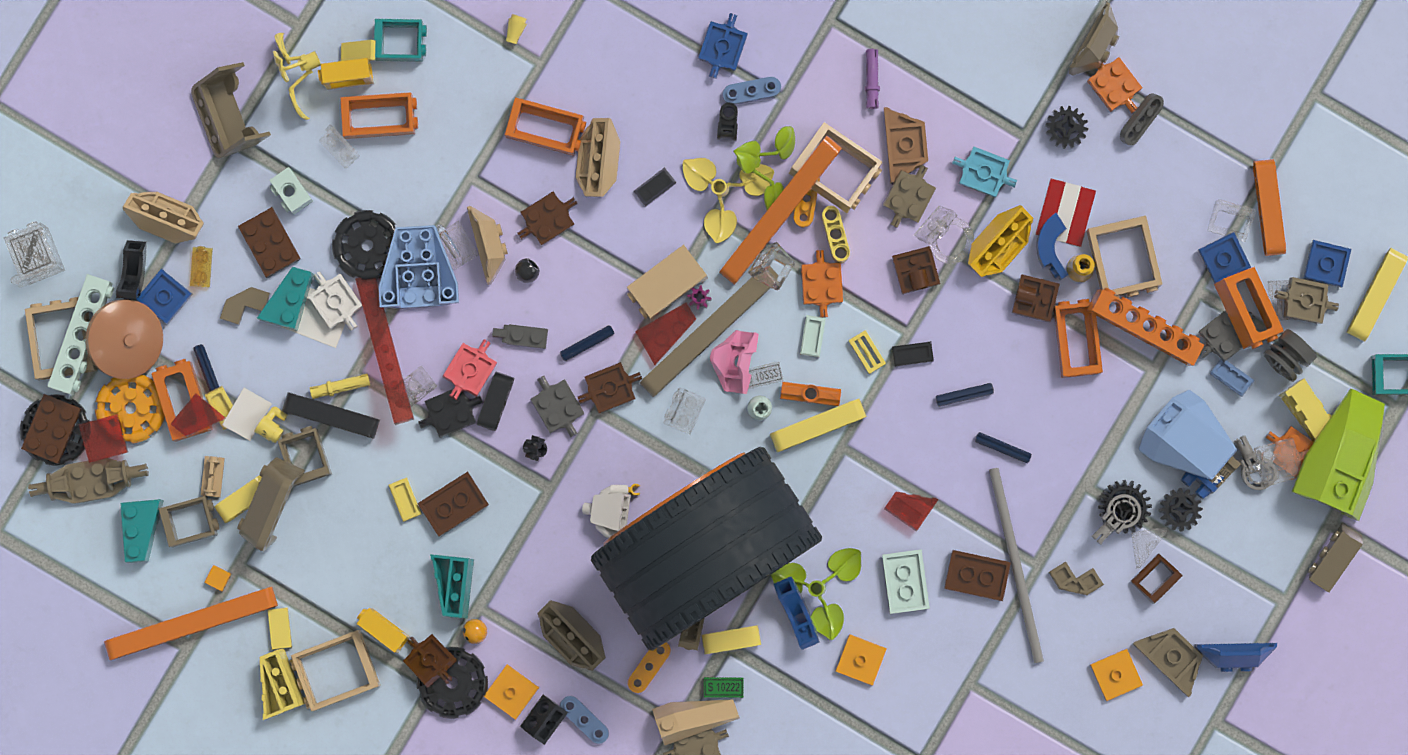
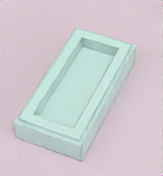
(812, 336)

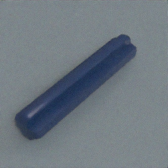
(587, 343)
(206, 367)
(964, 394)
(1003, 447)

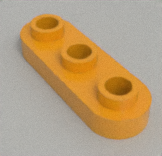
(807, 209)
(644, 675)

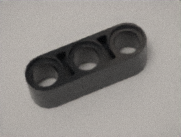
(495, 401)

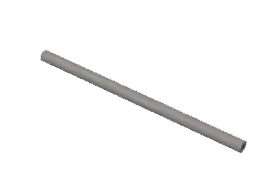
(1016, 565)

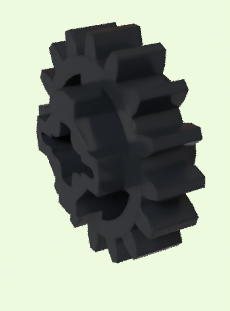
(1075, 128)
(1180, 517)

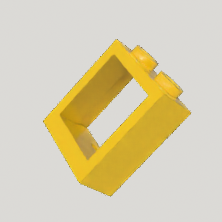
(346, 73)
(382, 629)

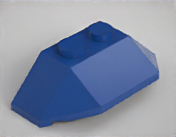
(1236, 655)

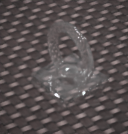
(937, 226)
(457, 244)

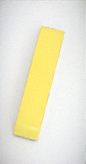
(1377, 294)
(818, 425)

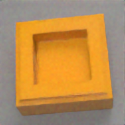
(217, 578)

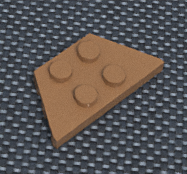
(904, 142)

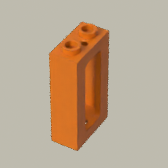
(377, 101)
(525, 106)
(1239, 314)
(1092, 336)
(193, 387)

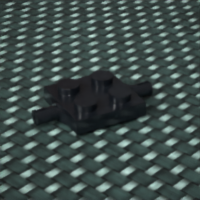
(450, 414)

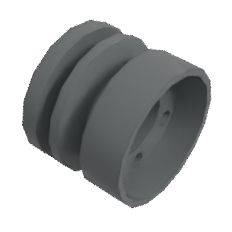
(1286, 359)

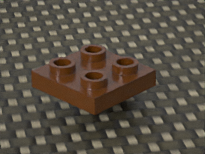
(916, 270)
(1035, 298)

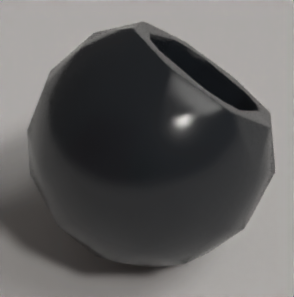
(527, 270)

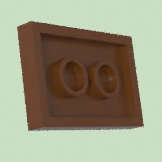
(269, 242)
(51, 428)
(453, 504)
(977, 575)

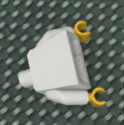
(610, 508)

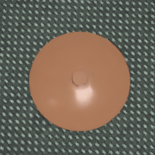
(124, 339)

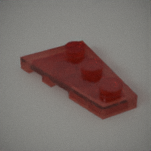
(665, 331)

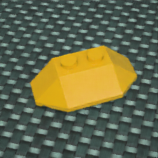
(1000, 241)

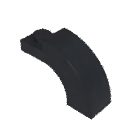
(133, 270)

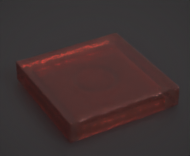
(103, 438)

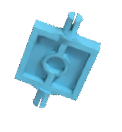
(984, 172)

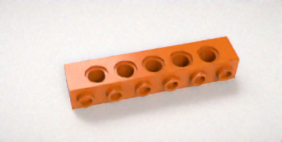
(1191, 346)

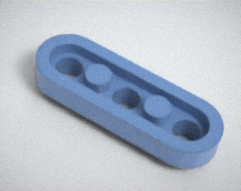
(744, 95)
(593, 722)

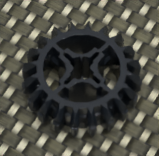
(1129, 490)

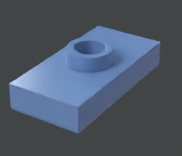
(1232, 377)

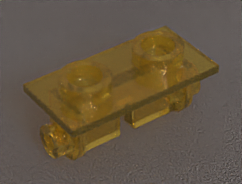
(201, 266)

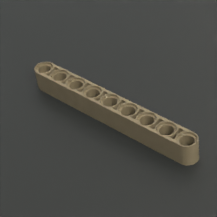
(705, 335)

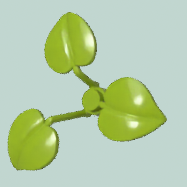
(749, 158)
(830, 618)

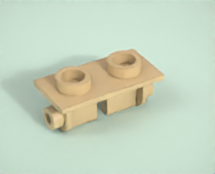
(212, 476)

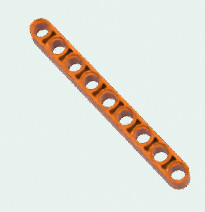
(780, 210)
(190, 623)

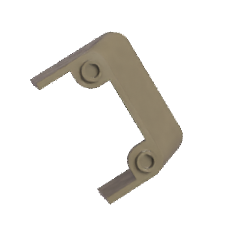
(221, 114)
(268, 503)

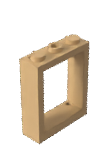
(852, 149)
(1132, 290)
(39, 309)
(304, 684)

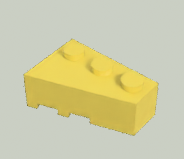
(1306, 408)
(278, 684)

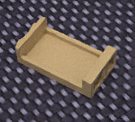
(666, 282)

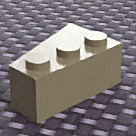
(1335, 557)

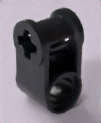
(727, 123)

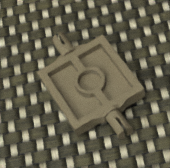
(909, 196)
(1306, 300)
(700, 744)

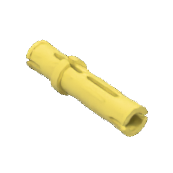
(343, 385)

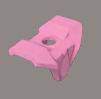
(723, 361)

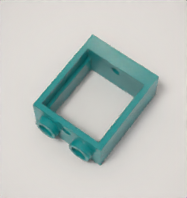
(405, 23)
(1378, 375)

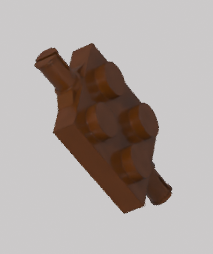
(547, 218)
(609, 387)
(429, 660)

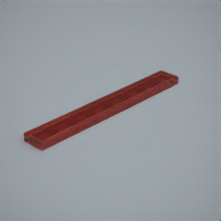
(385, 351)

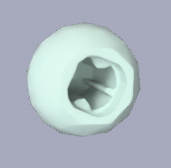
(759, 407)

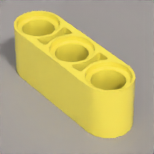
(834, 244)
(238, 501)
(731, 639)

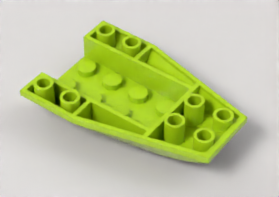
(1344, 456)

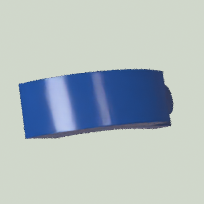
(1046, 246)

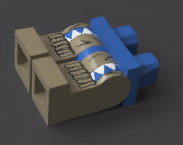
(1210, 486)

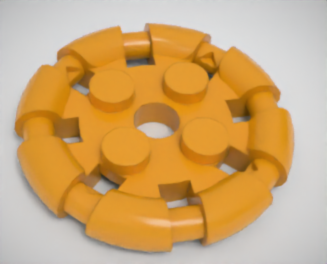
(135, 396)

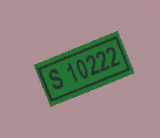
(724, 687)

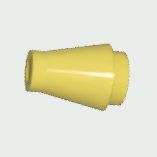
(515, 28)

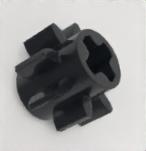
(535, 448)

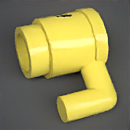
(268, 428)

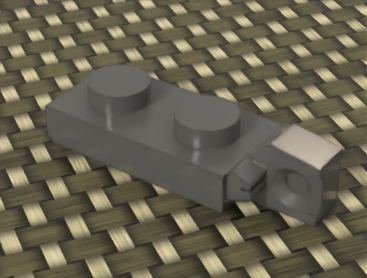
(522, 336)

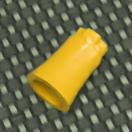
(1074, 270)

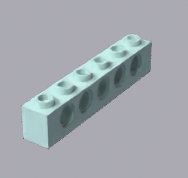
(71, 342)

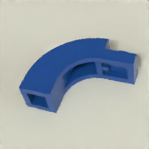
(797, 612)

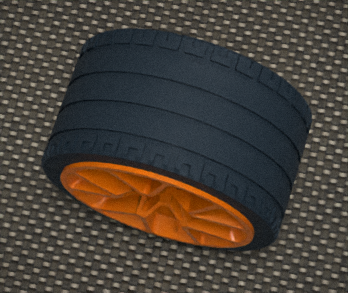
(704, 546)

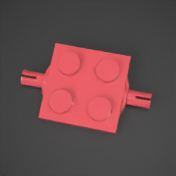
(470, 369)

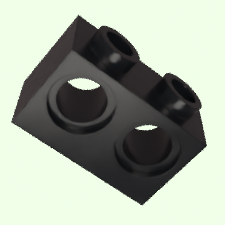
(543, 719)

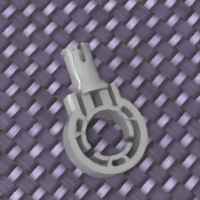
(1247, 453)
(1107, 528)

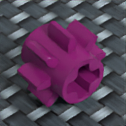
(695, 294)

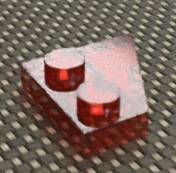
(196, 416)
(910, 508)

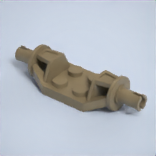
(88, 480)

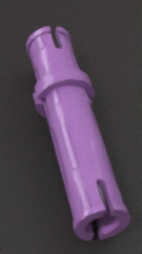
(872, 88)

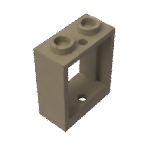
(305, 433)
(169, 527)

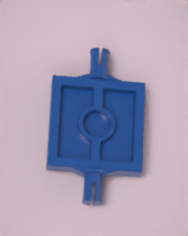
(722, 46)

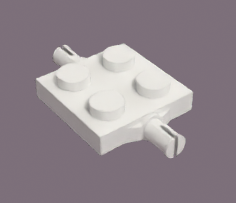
(335, 301)

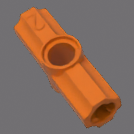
(824, 395)

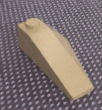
(689, 718)

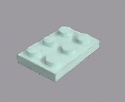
(905, 581)

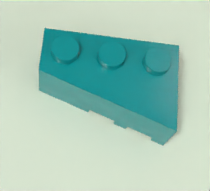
(288, 300)
(139, 528)
(453, 584)

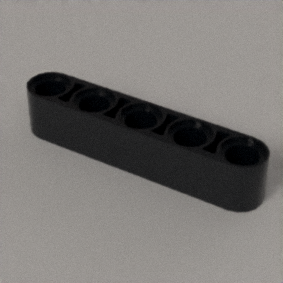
(330, 415)

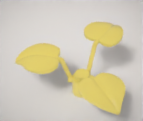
(306, 62)
(699, 175)

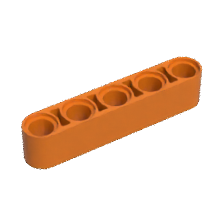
(1269, 207)

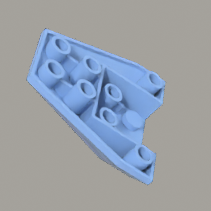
(417, 271)
(1188, 437)

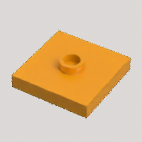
(861, 659)
(1116, 674)
(511, 691)

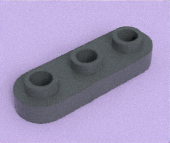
(1141, 119)

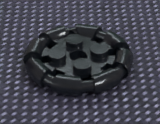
(355, 242)
(74, 449)
(461, 691)

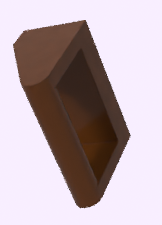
(1164, 587)

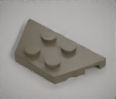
(1173, 657)

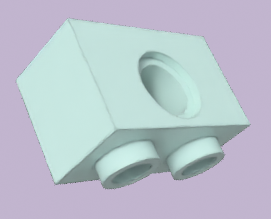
(300, 197)

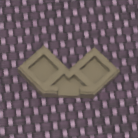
(235, 305)
(1067, 581)

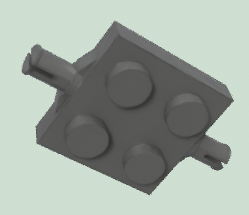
(1221, 337)
(557, 406)

